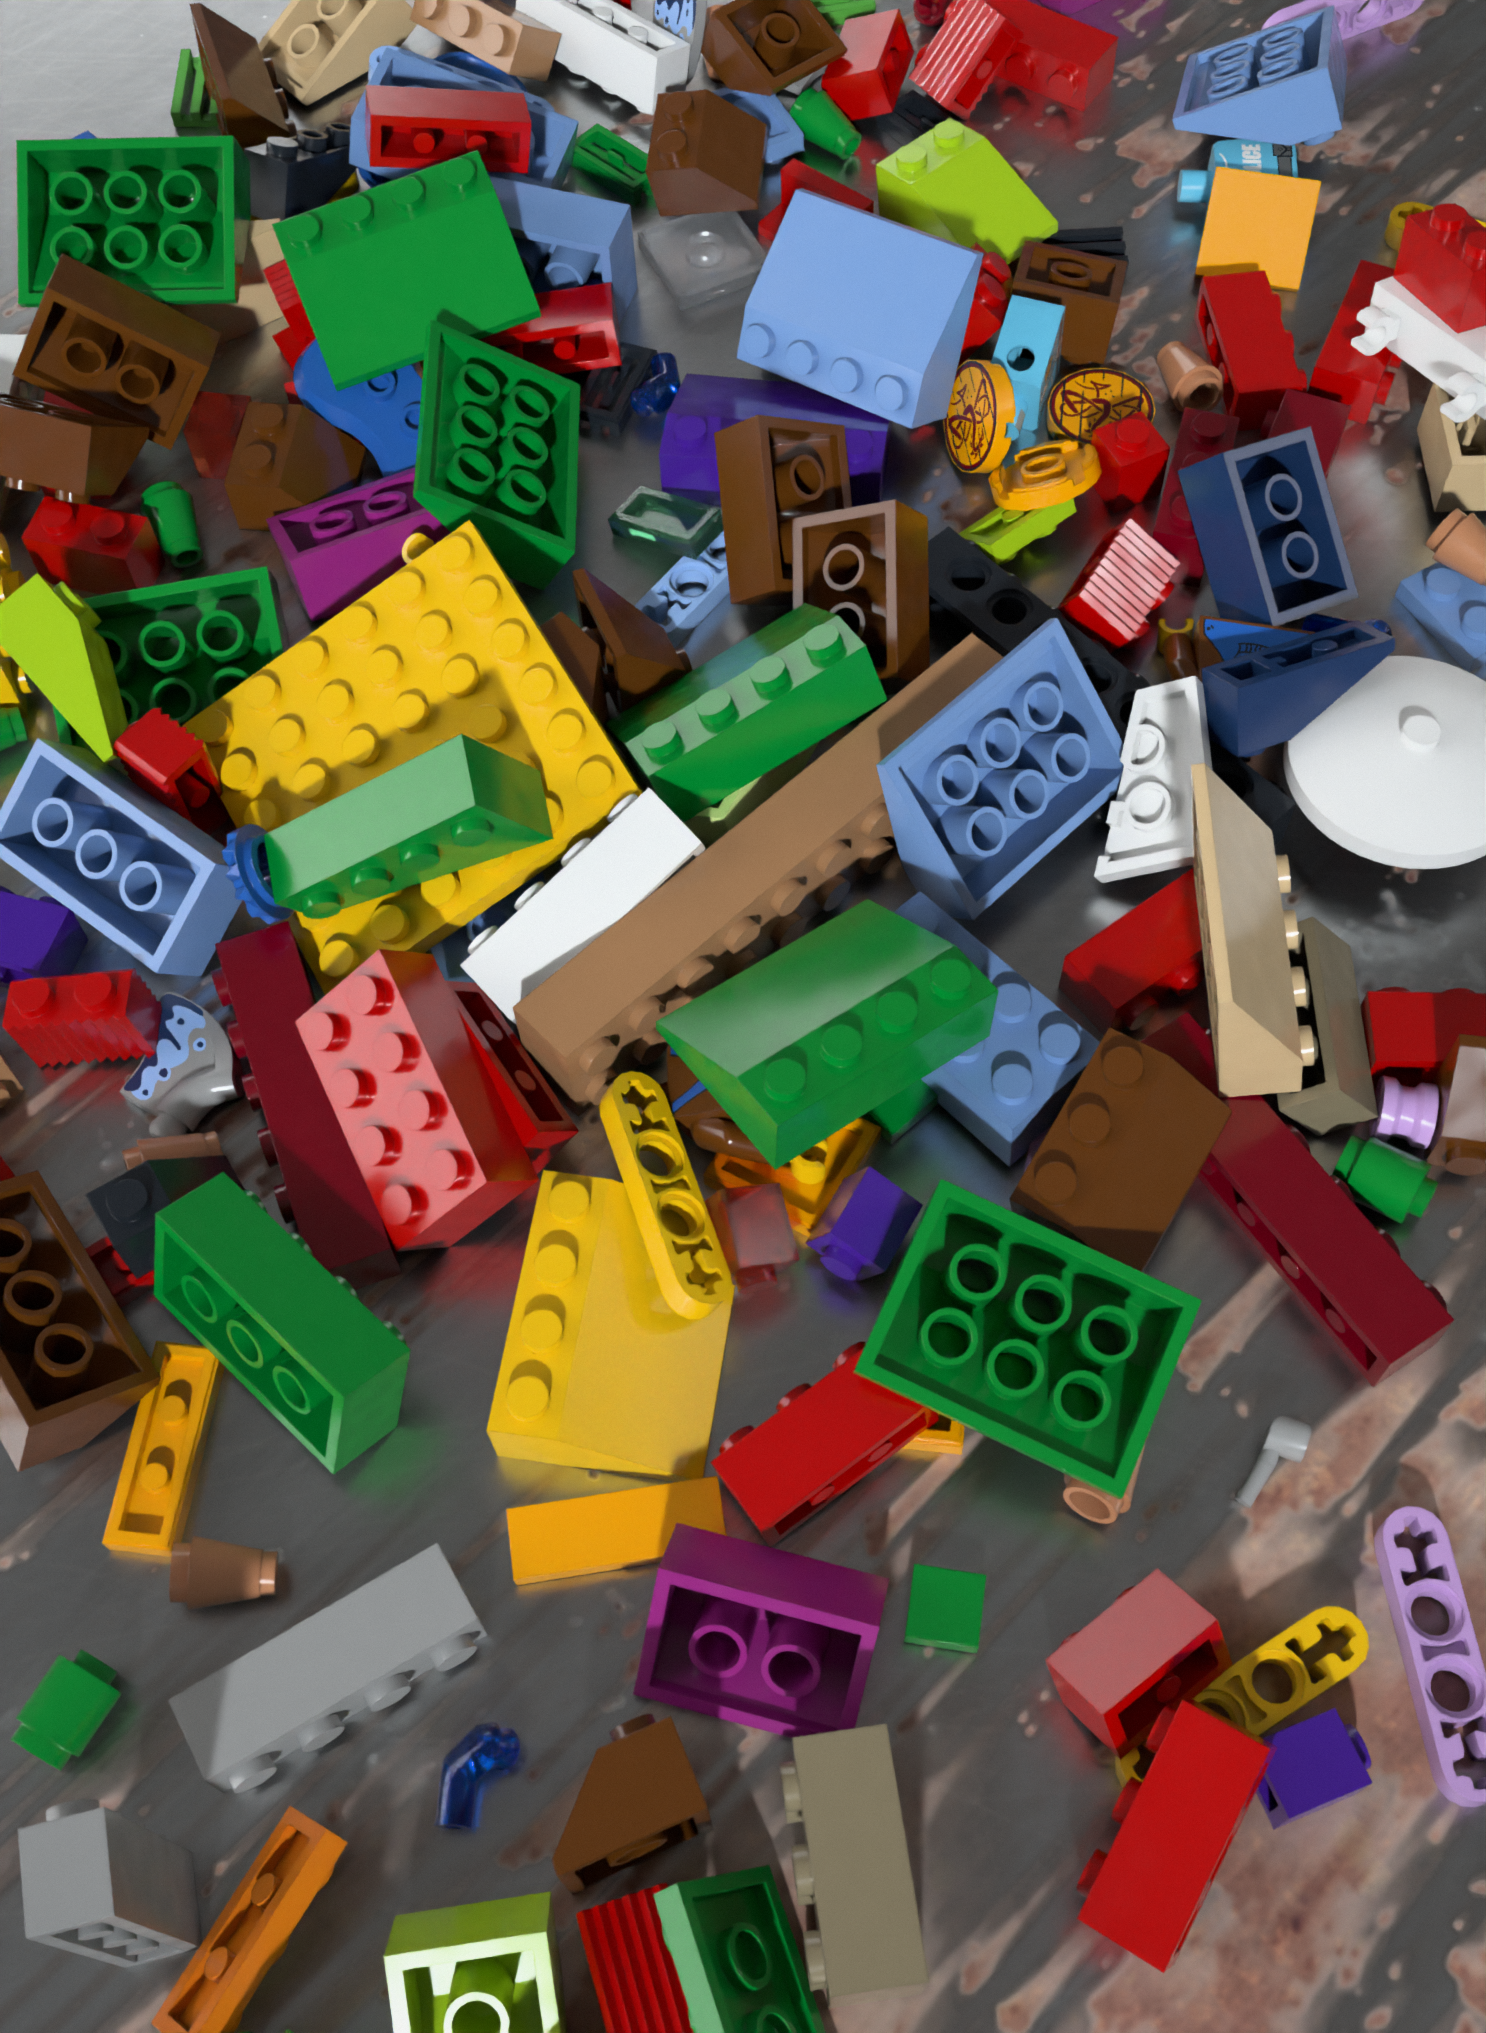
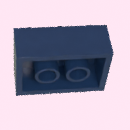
(1268, 531)

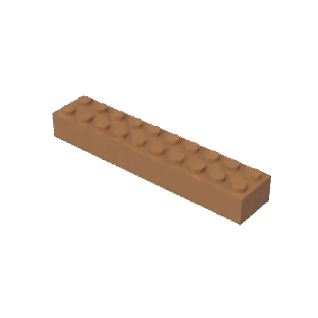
(732, 900)

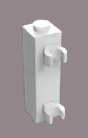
(1428, 345)

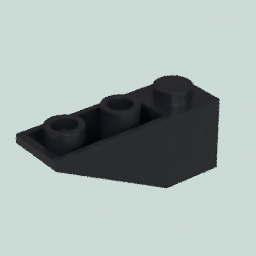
(299, 171)

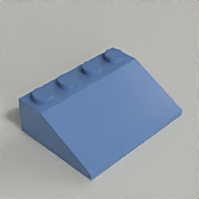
(1269, 85)
(862, 309)
(1001, 775)

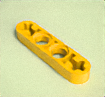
(673, 1192)
(1235, 1689)

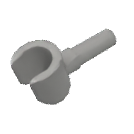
(1282, 1438)

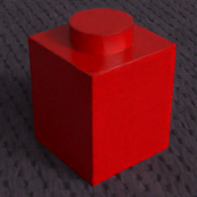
(1131, 461)

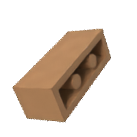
(492, 33)

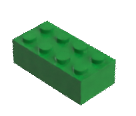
(280, 1320)

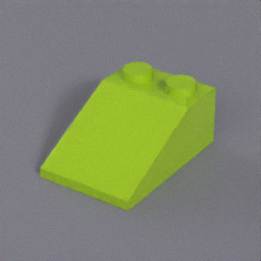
(961, 191)
(56, 645)
(477, 1968)

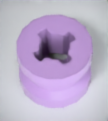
(1405, 1112)

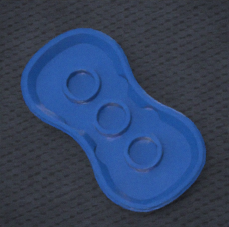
(376, 412)

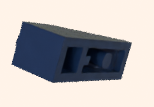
(1285, 687)

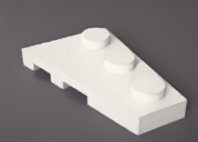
(1154, 799)

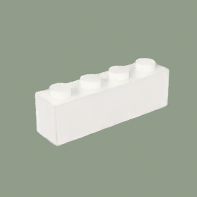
(615, 48)
(583, 900)

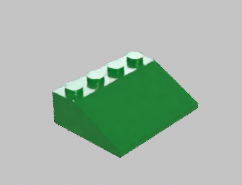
(138, 209)
(401, 256)
(499, 452)
(187, 642)
(748, 709)
(831, 1027)
(1028, 1338)

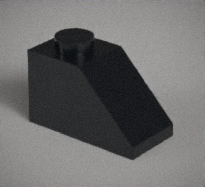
(130, 1201)

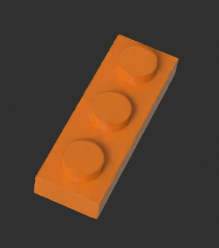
(252, 1928)

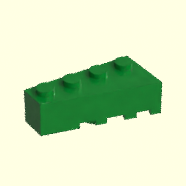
(408, 828)

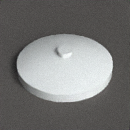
(1398, 765)

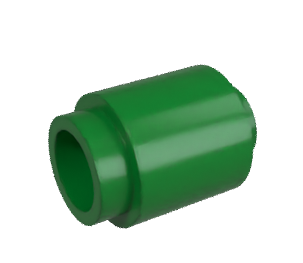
(1385, 1178)
(66, 1709)

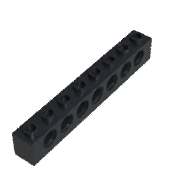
(982, 599)

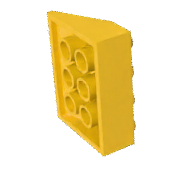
(593, 1351)

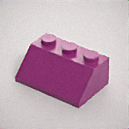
(350, 541)
(759, 1635)

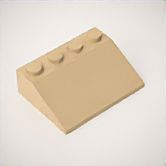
(1246, 945)

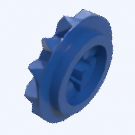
(251, 874)

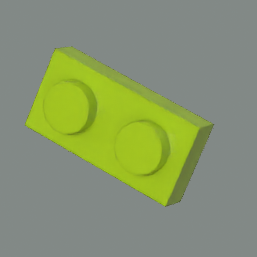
(1007, 531)

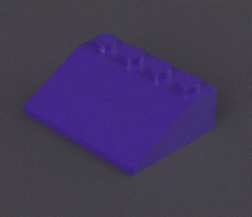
(716, 402)

